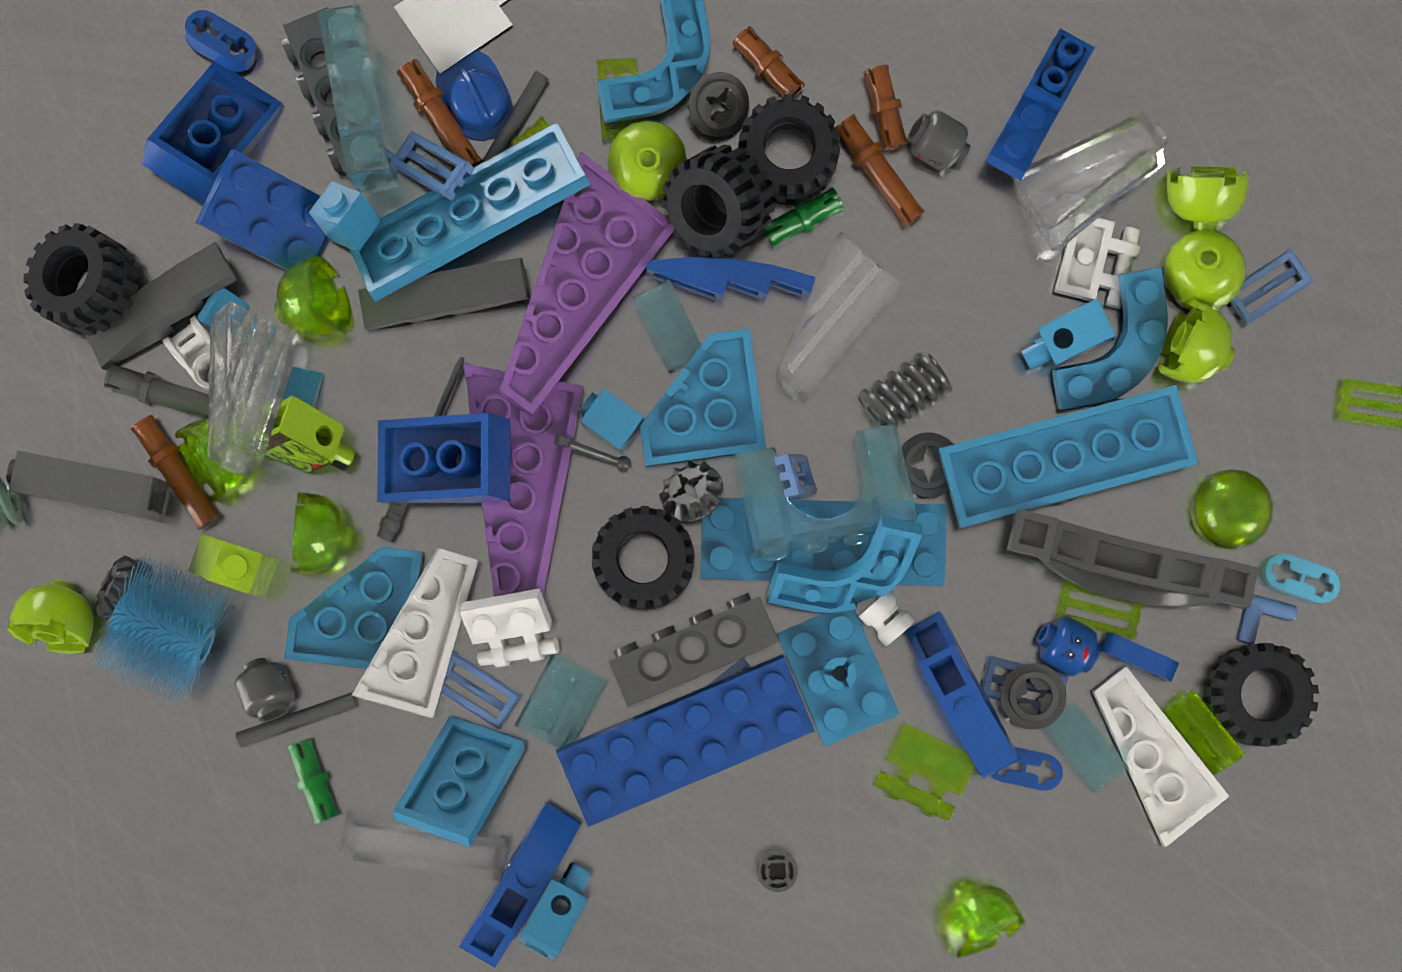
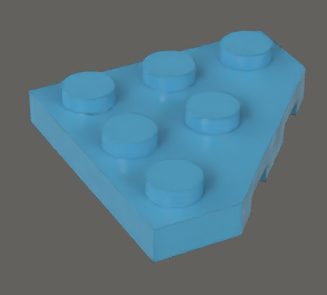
(709, 405)
(355, 612)

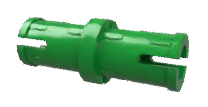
(803, 216)
(312, 780)

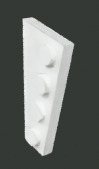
(419, 645)
(1161, 763)

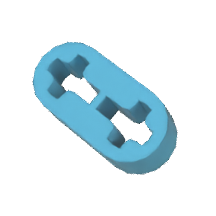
(1297, 587)

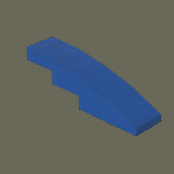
(714, 275)

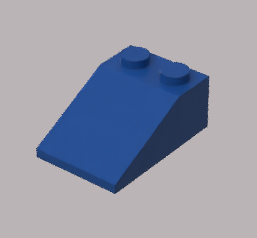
(209, 121)
(444, 459)

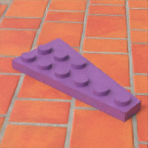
(587, 270)
(524, 529)

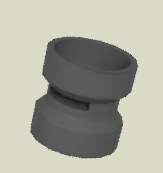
(776, 864)

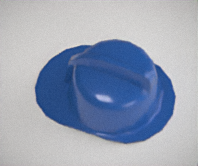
(476, 95)

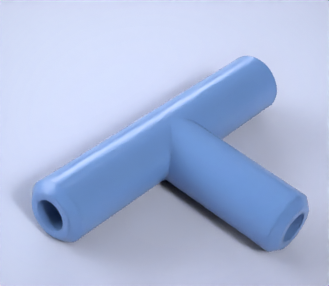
(1266, 606)

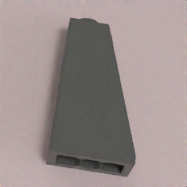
(88, 486)

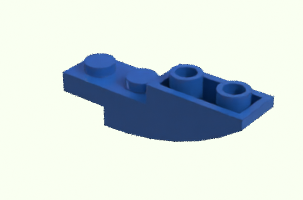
(1040, 104)
(961, 695)
(520, 884)

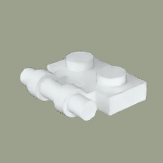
(1085, 259)
(509, 617)

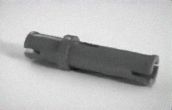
(150, 388)

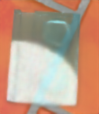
(560, 702)

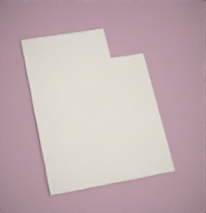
(452, 27)

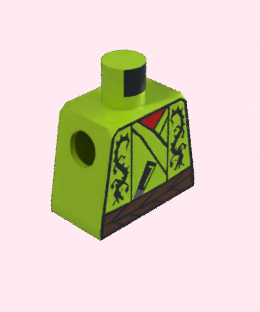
(307, 438)

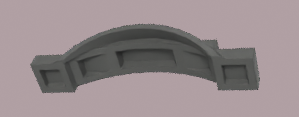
(1131, 568)

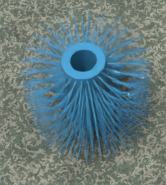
(162, 629)

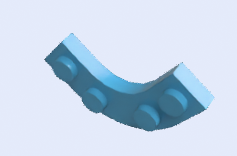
(671, 79)
(1134, 353)
(842, 589)

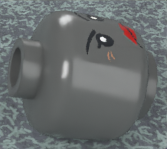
(939, 140)
(264, 690)

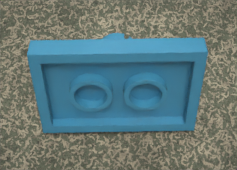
(837, 675)
(459, 781)

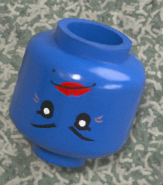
(1068, 646)

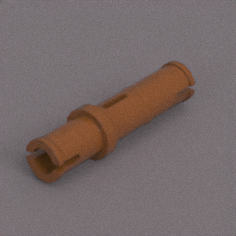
(430, 102)
(869, 157)
(166, 459)

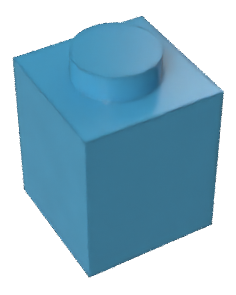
(345, 216)
(610, 419)

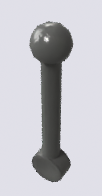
(622, 463)

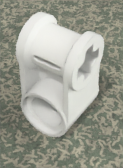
(192, 350)

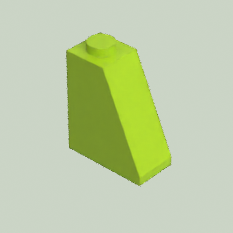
(233, 566)

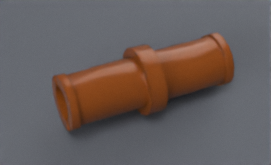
(767, 63)
(885, 107)

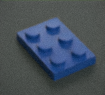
(262, 212)

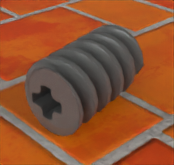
(905, 390)

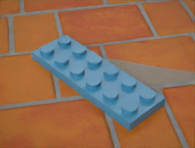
(489, 203)
(1068, 456)
(729, 556)

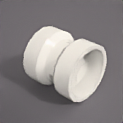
(882, 610)

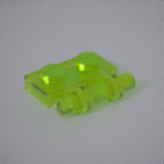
(932, 760)

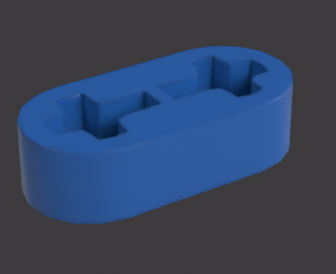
(220, 40)
(1139, 657)
(1030, 780)

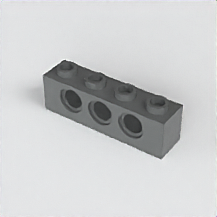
(303, 41)
(639, 686)

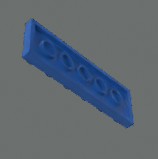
(685, 740)

